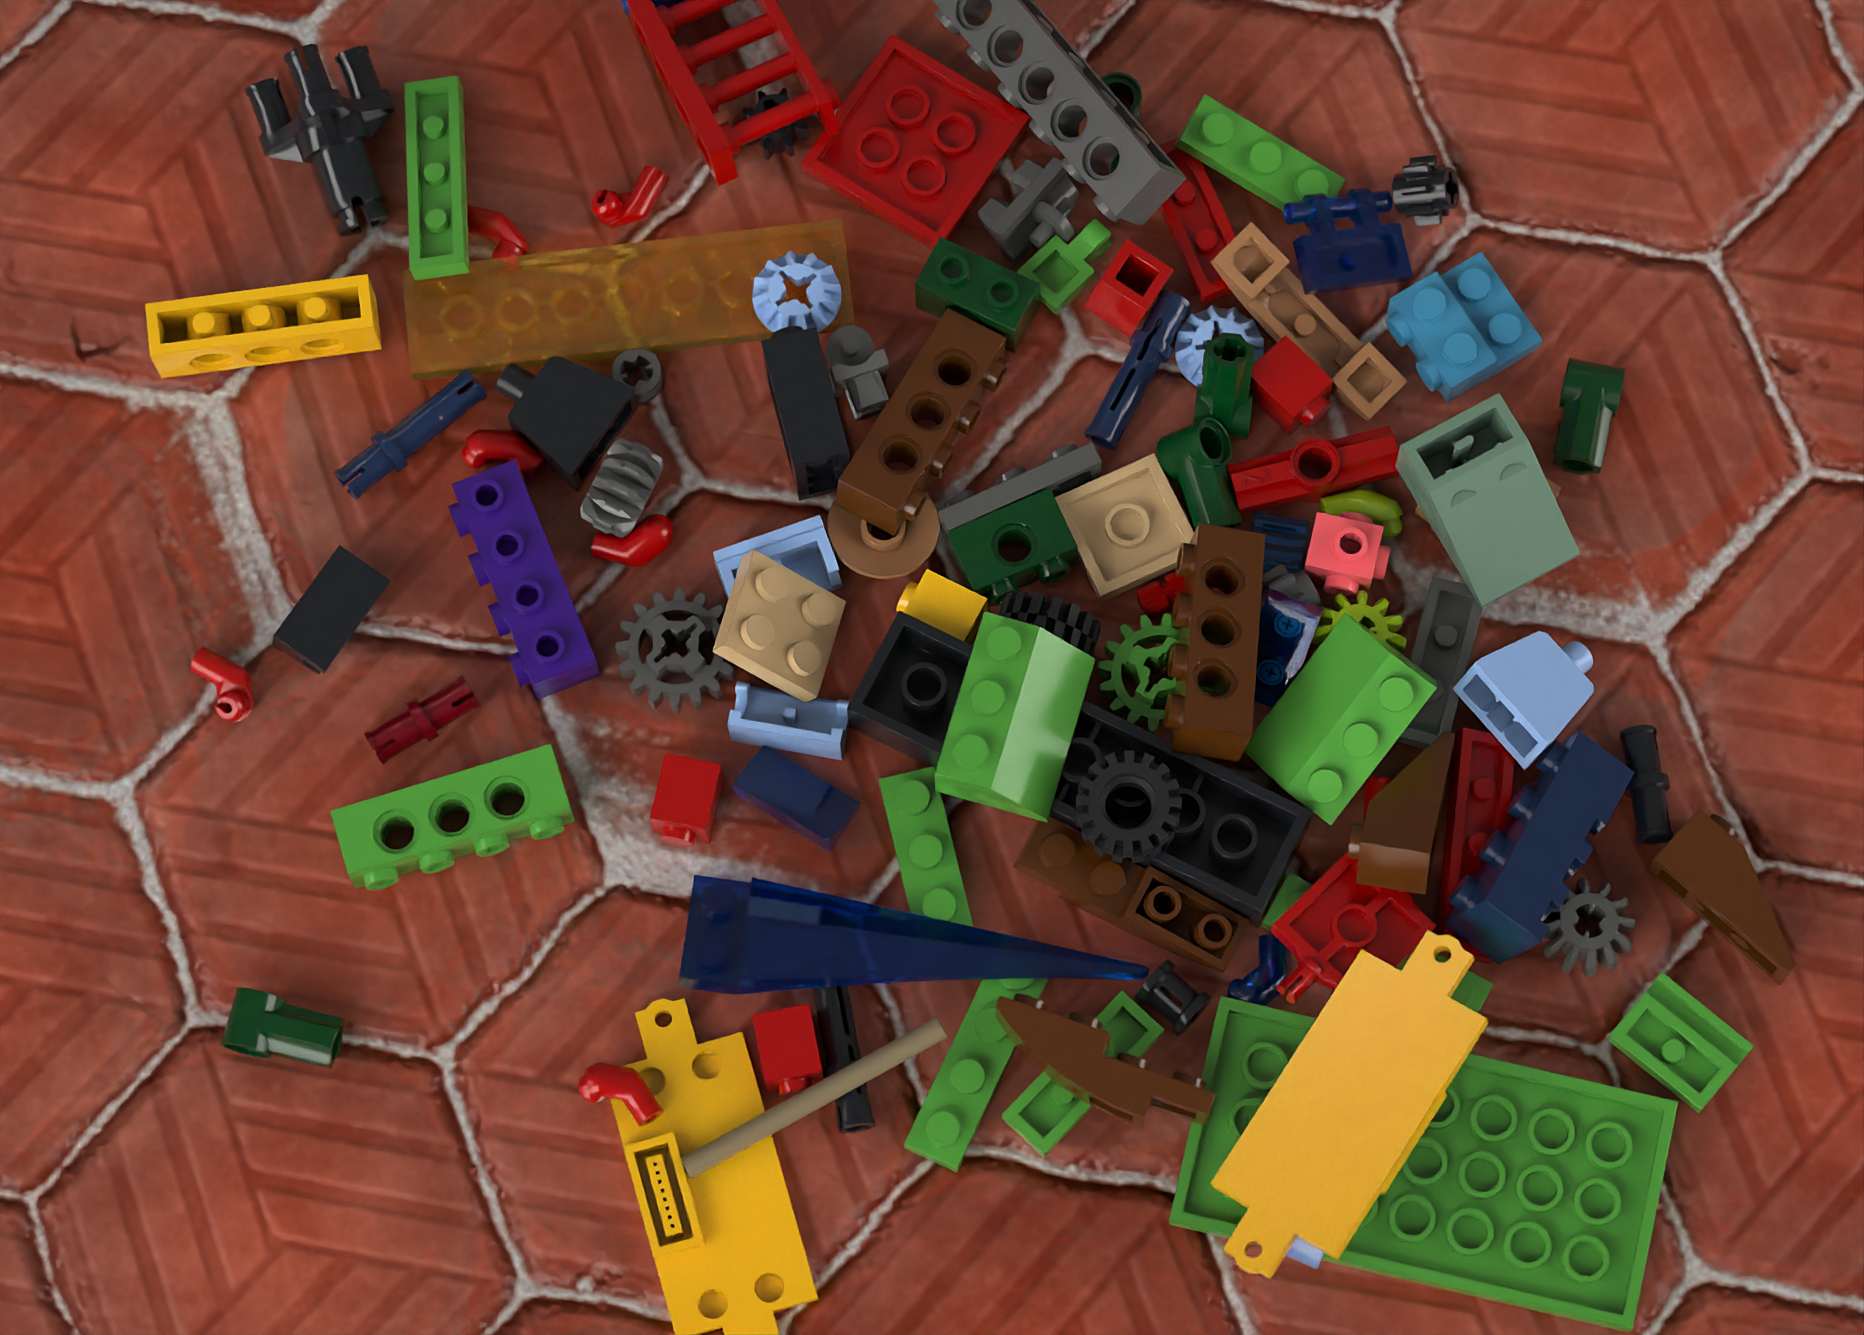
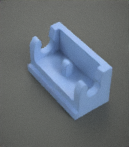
(798, 547)
(787, 723)

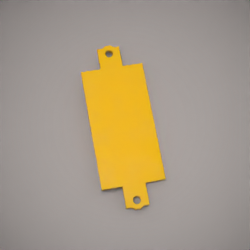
(1349, 1104)
(730, 1234)

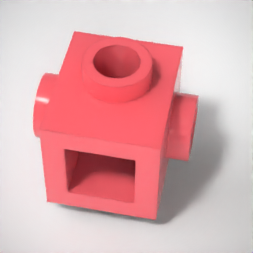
(1346, 553)

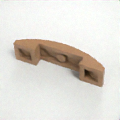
(1277, 301)

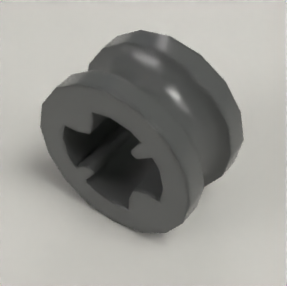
(630, 361)

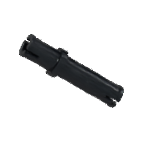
(841, 1050)

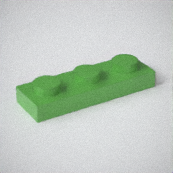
(1253, 156)
(924, 846)
(1049, 1111)

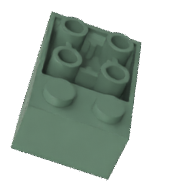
(1487, 500)

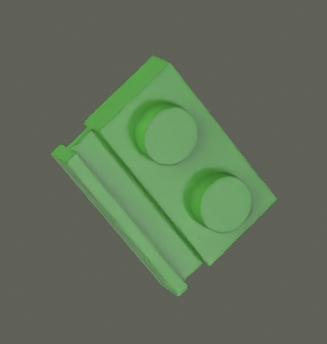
(1680, 1042)

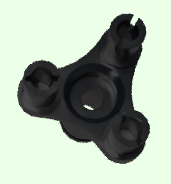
(329, 130)

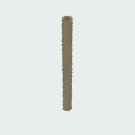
(814, 1097)

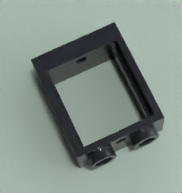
(805, 410)

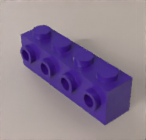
(525, 581)

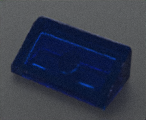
(796, 797)

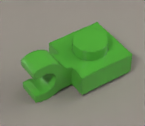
(1064, 268)

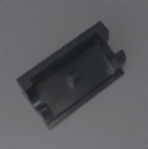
(330, 611)

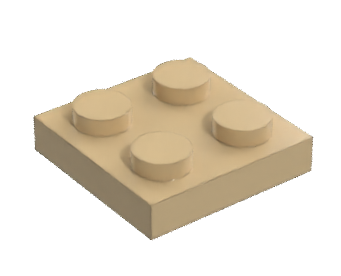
(1126, 526)
(779, 626)

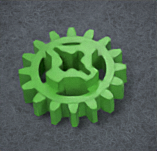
(1138, 665)

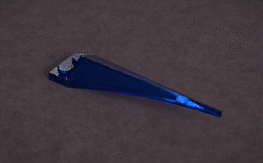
(796, 938)

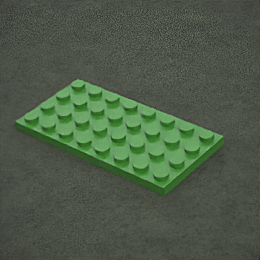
(1512, 1195)

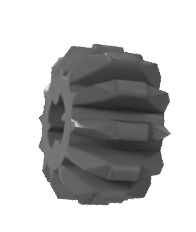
(621, 487)
(1607, 938)

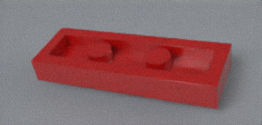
(1197, 224)

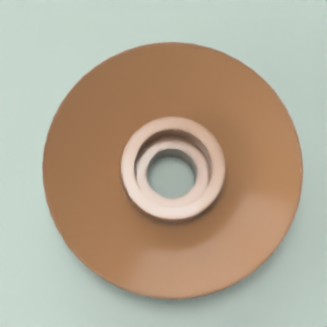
(883, 559)

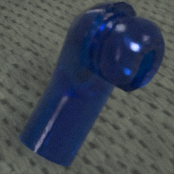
(1262, 982)

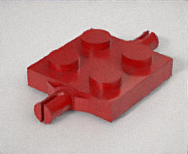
(1340, 919)

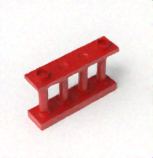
(700, 102)

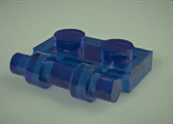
(1349, 257)

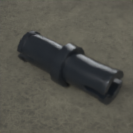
(1647, 785)

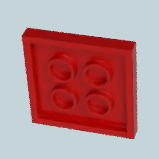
(916, 143)

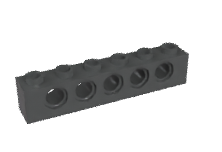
(1144, 171)

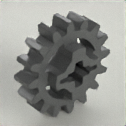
(659, 666)

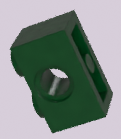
(978, 291)
(1029, 522)

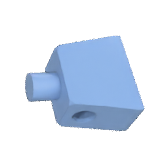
(1528, 692)

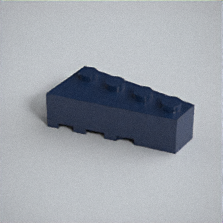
(1539, 847)

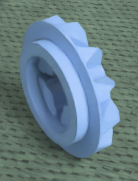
(822, 294)
(1201, 327)

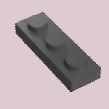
(1062, 472)
(1443, 652)

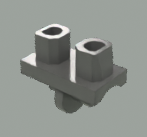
(1036, 213)
(857, 371)

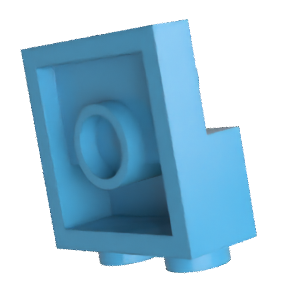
(1461, 327)

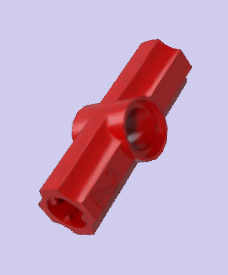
(1348, 460)

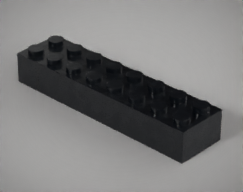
(1230, 831)

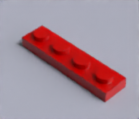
(1476, 808)

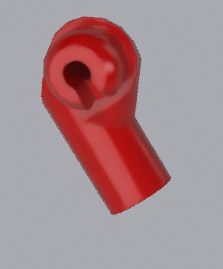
(630, 206)
(499, 230)
(502, 444)
(639, 546)
(231, 683)
(620, 1083)

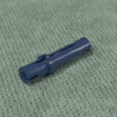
(1148, 350)
(393, 448)

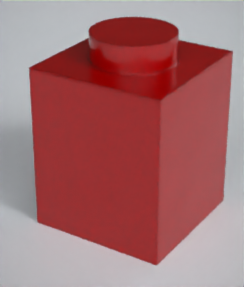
(1128, 288)
(1290, 386)
(686, 800)
(788, 1050)

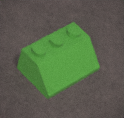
(1014, 718)
(1339, 718)

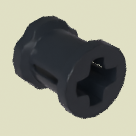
(1153, 993)

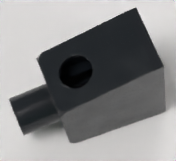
(567, 414)

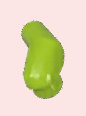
(1365, 501)

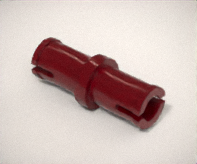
(422, 719)

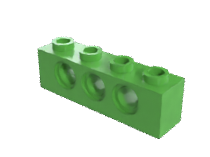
(421, 807)

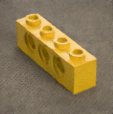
(263, 326)

